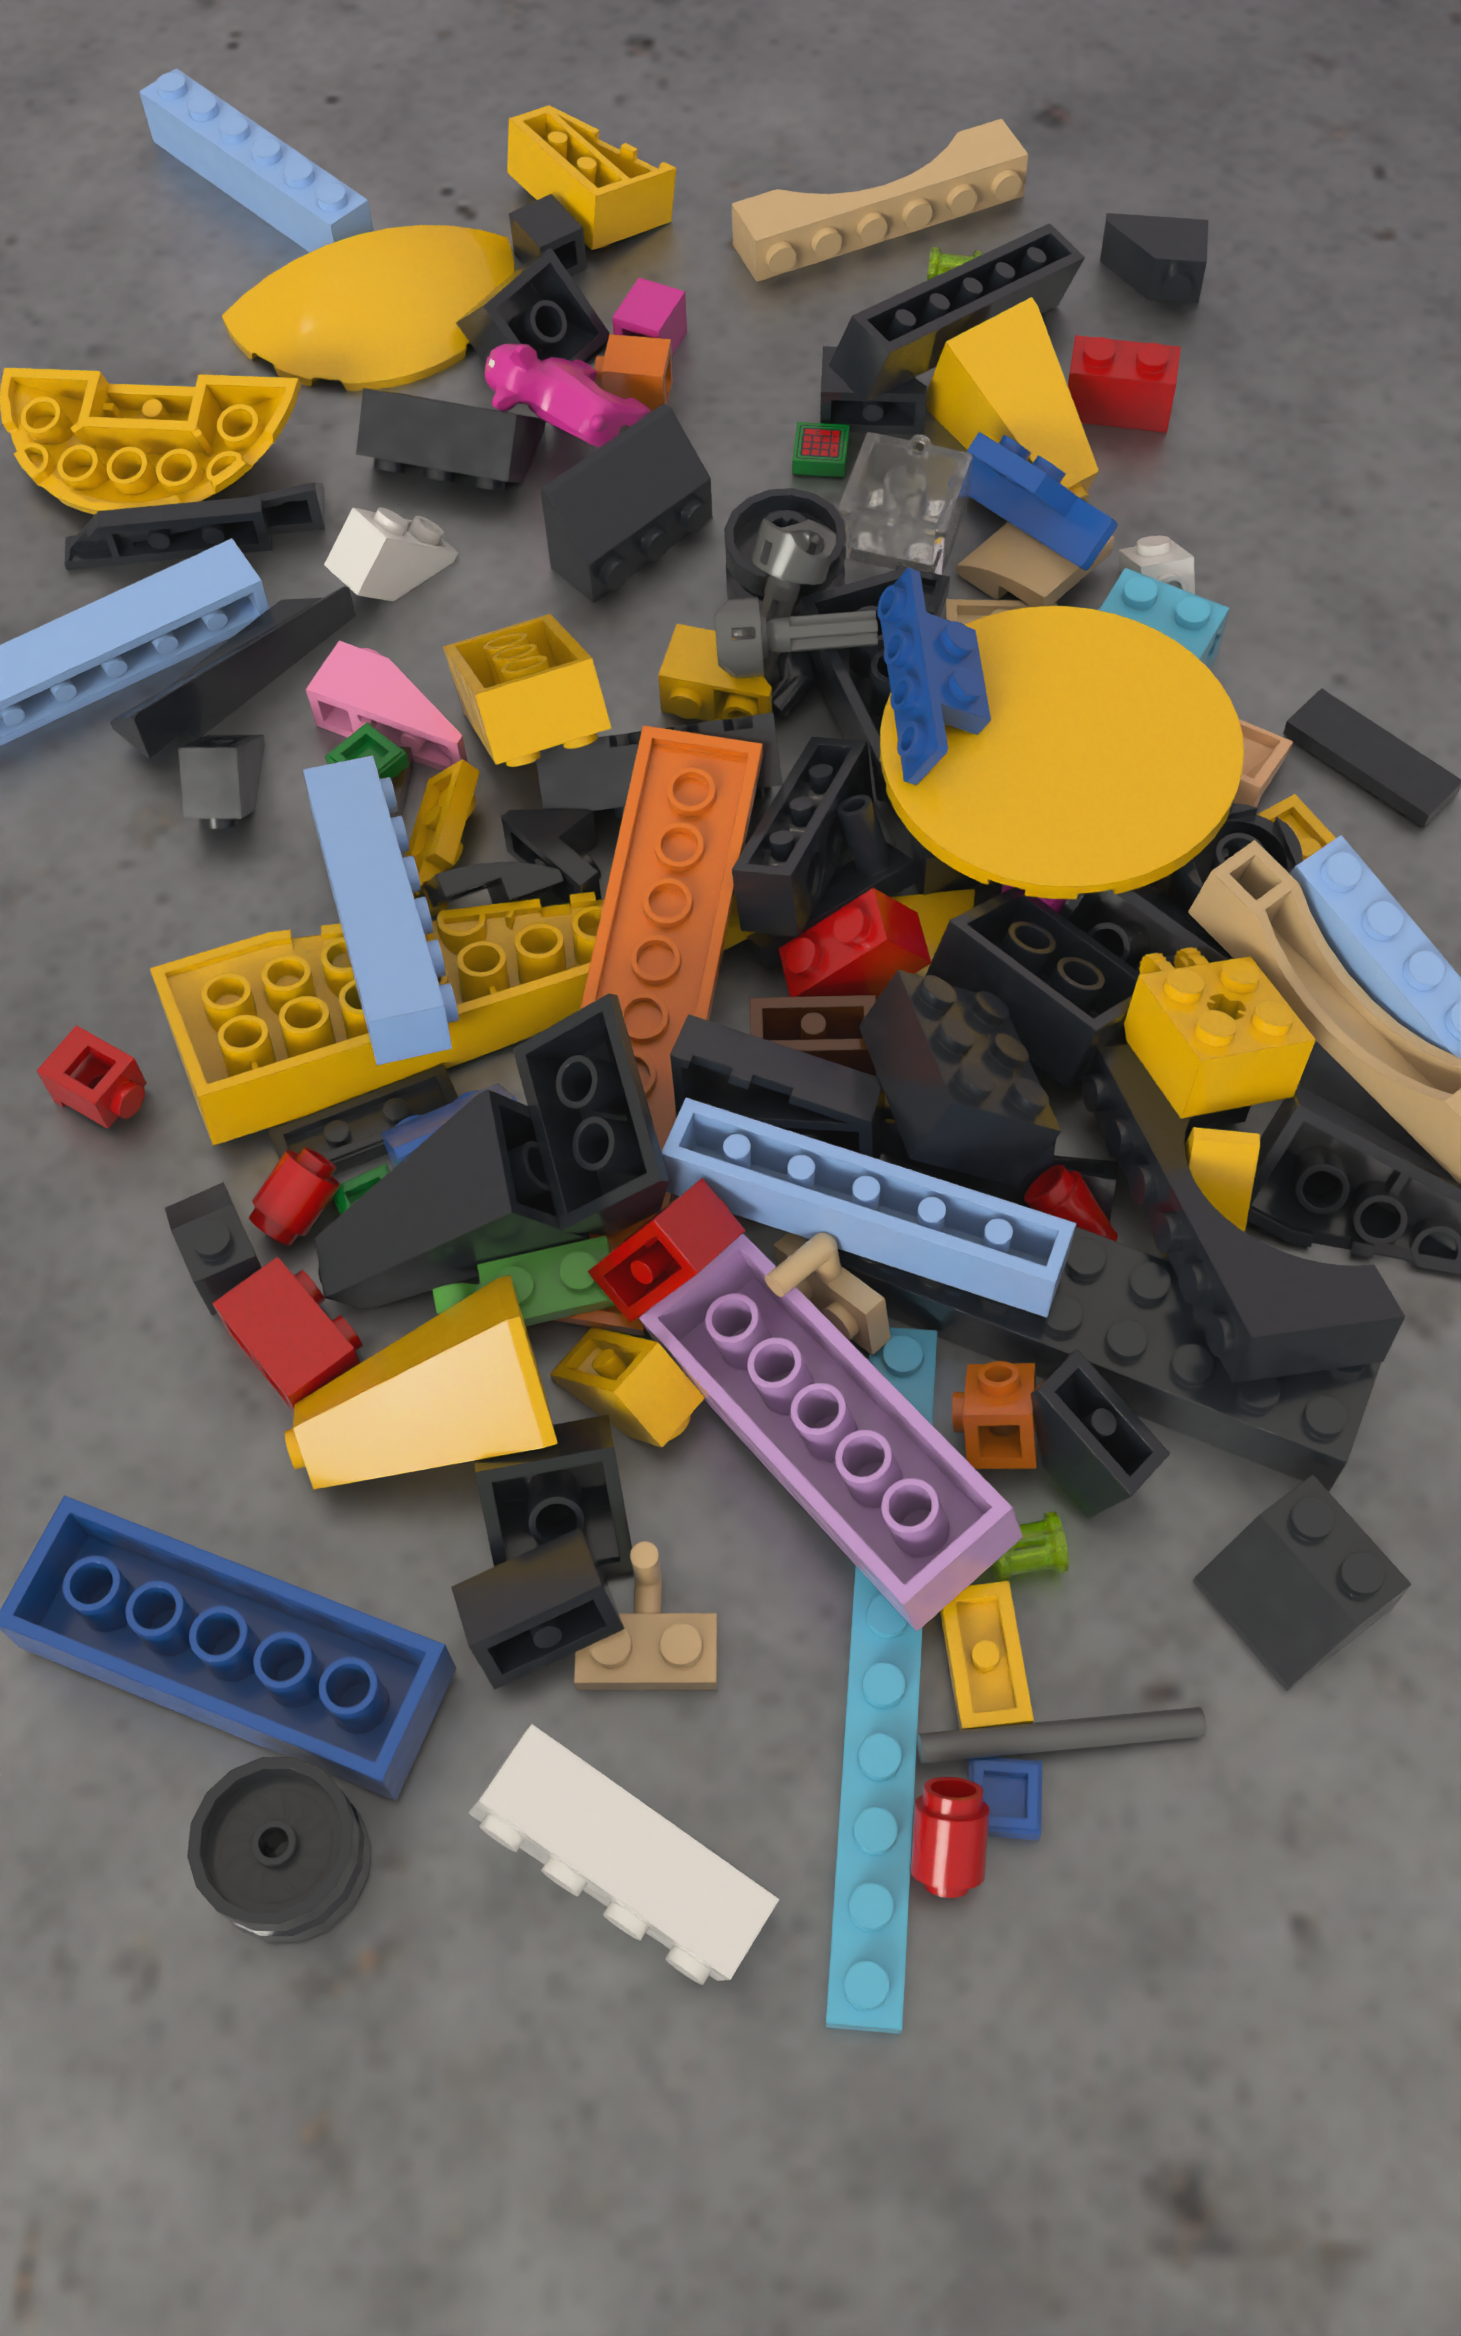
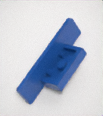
(1036, 500)
(931, 676)

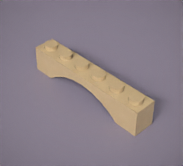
(797, 229)
(1263, 914)

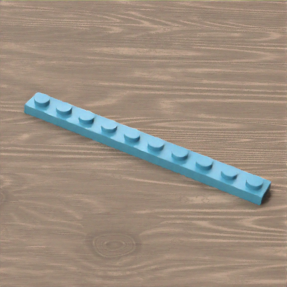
(879, 1768)

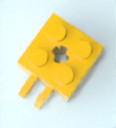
(1215, 1033)

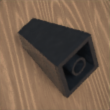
(451, 1204)

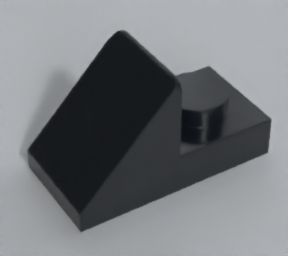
(557, 841)

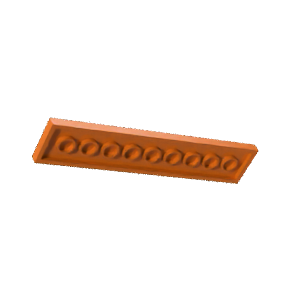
(669, 912)

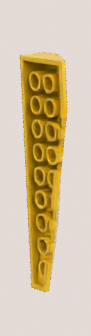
(281, 1028)

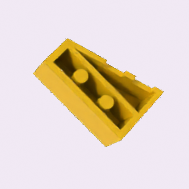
(595, 182)

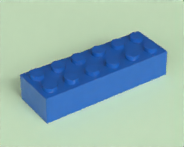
(229, 1646)

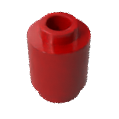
(294, 1195)
(950, 1836)

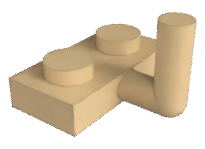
(833, 1290)
(655, 1646)

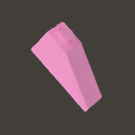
(366, 687)

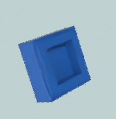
(1013, 1794)

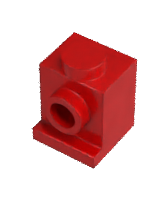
(93, 1078)

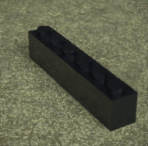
(910, 329)

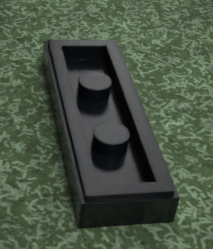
(1372, 757)
(352, 1129)

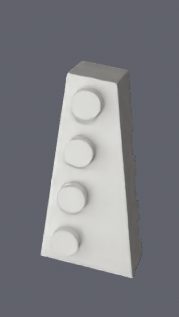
(623, 1856)

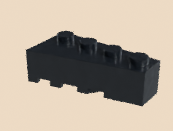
(602, 771)

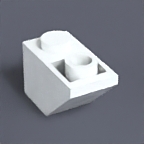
(388, 555)

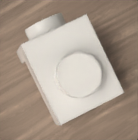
(1161, 560)

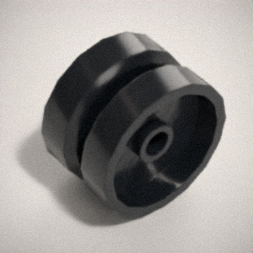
(782, 509)
(249, 1819)

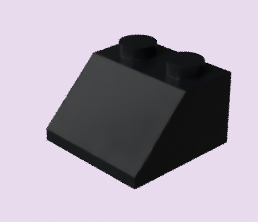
(539, 309)
(556, 1490)
(1301, 1582)

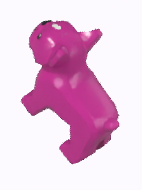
(559, 393)

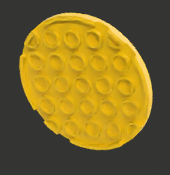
(1097, 763)

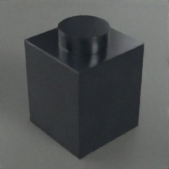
(546, 226)

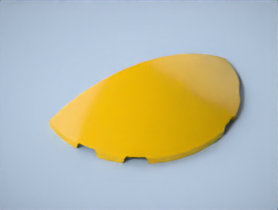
(372, 305)
(140, 443)

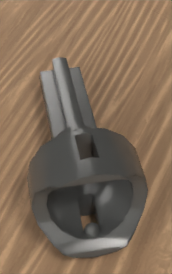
(791, 561)
(783, 634)

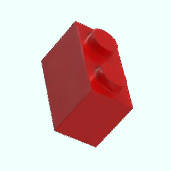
(1123, 382)
(856, 949)
(667, 1250)
(286, 1332)

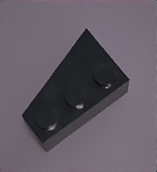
(778, 1086)

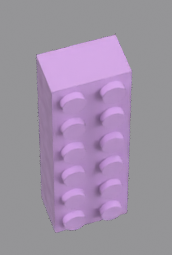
(835, 1433)

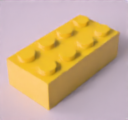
(528, 690)

